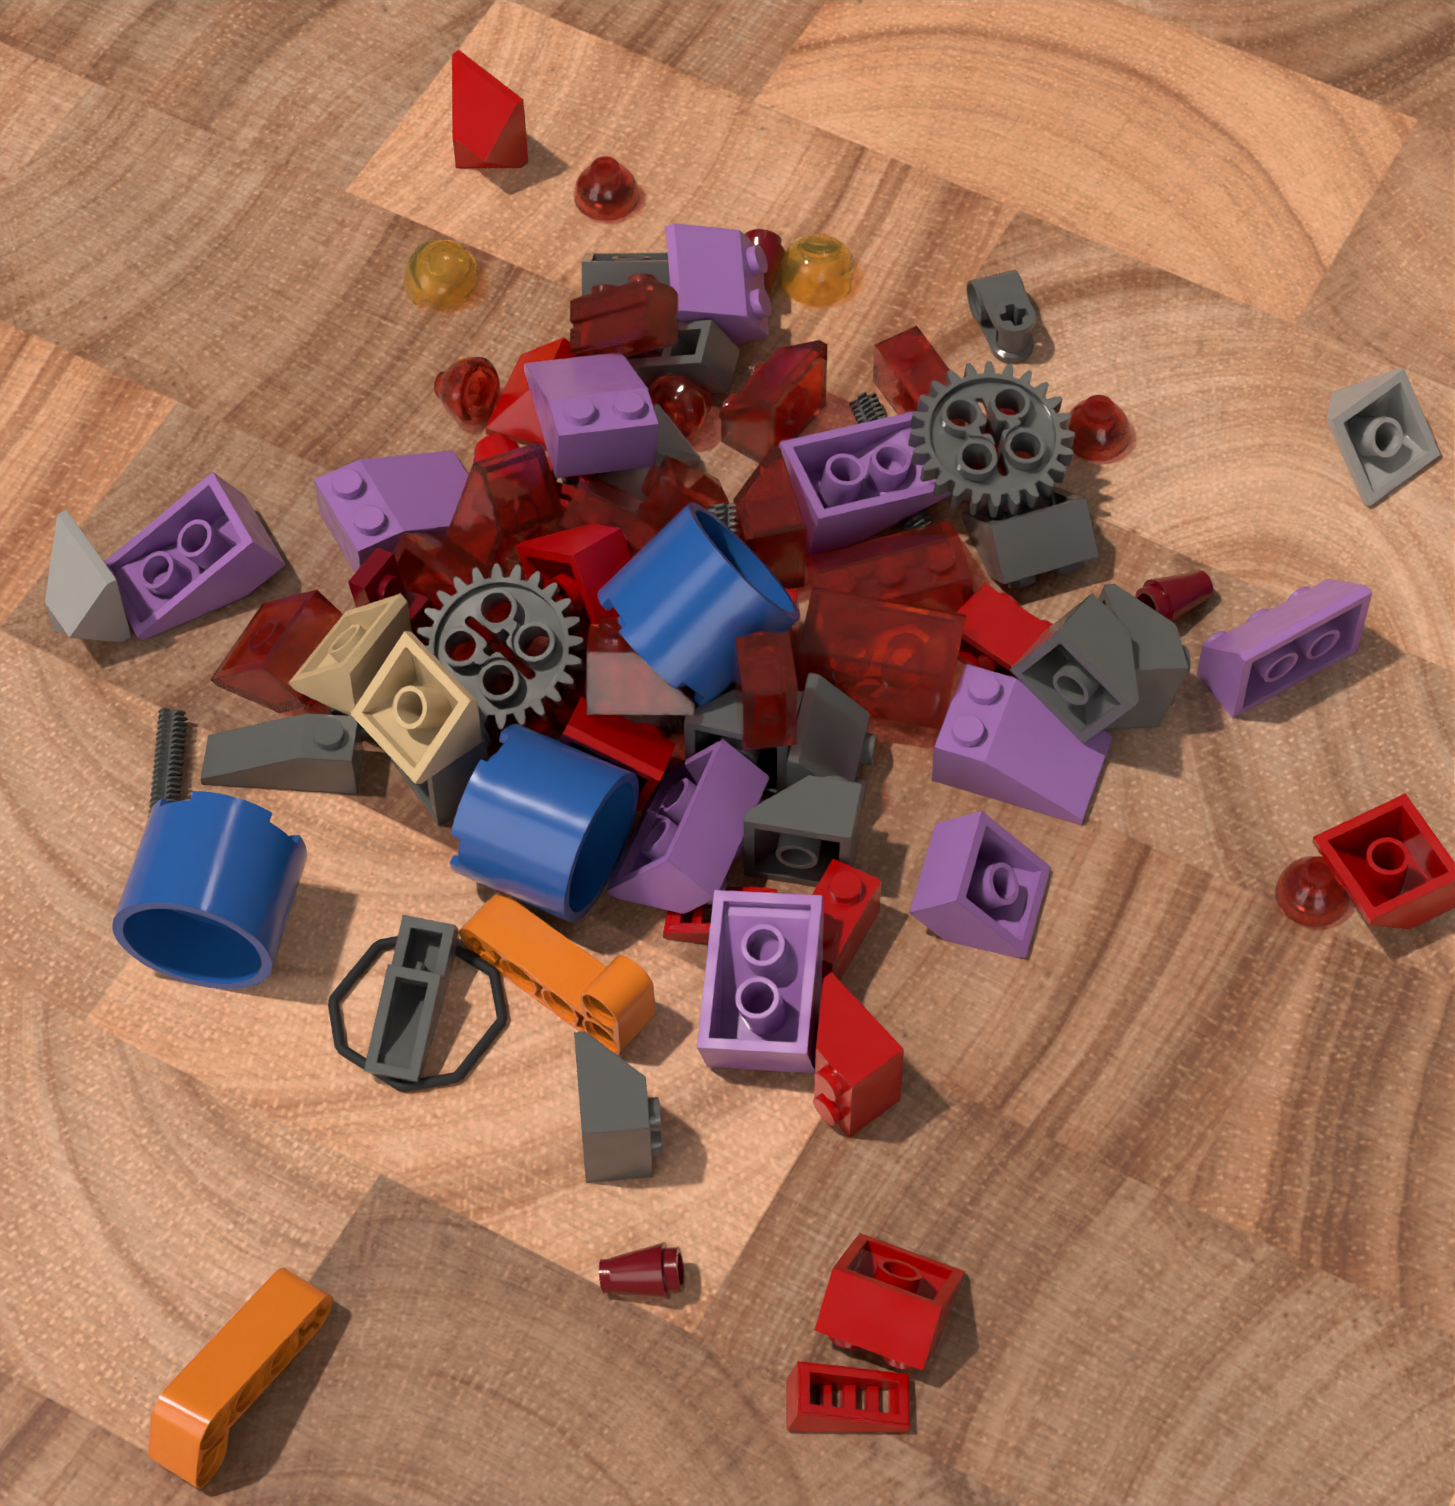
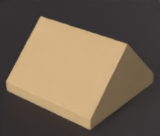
(353, 653)
(418, 711)

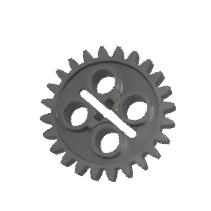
(948, 447)
(532, 615)

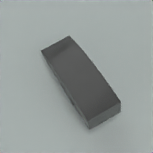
(412, 998)

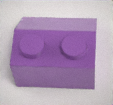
(719, 279)
(980, 886)

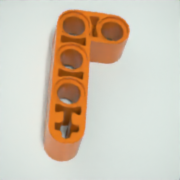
(593, 998)
(231, 1372)

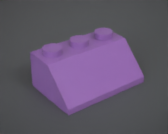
(1284, 644)
(690, 831)

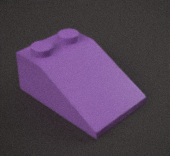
(593, 414)
(856, 481)
(384, 497)
(193, 559)
(1015, 749)
(762, 982)

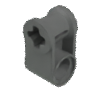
(1003, 315)

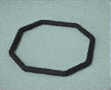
(426, 1082)

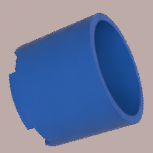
(692, 597)
(544, 823)
(210, 891)

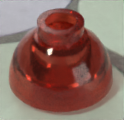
(606, 190)
(469, 389)
(682, 402)
(1099, 429)
(1311, 893)

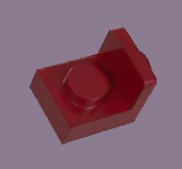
(381, 579)

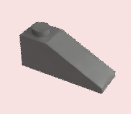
(700, 355)
(288, 754)

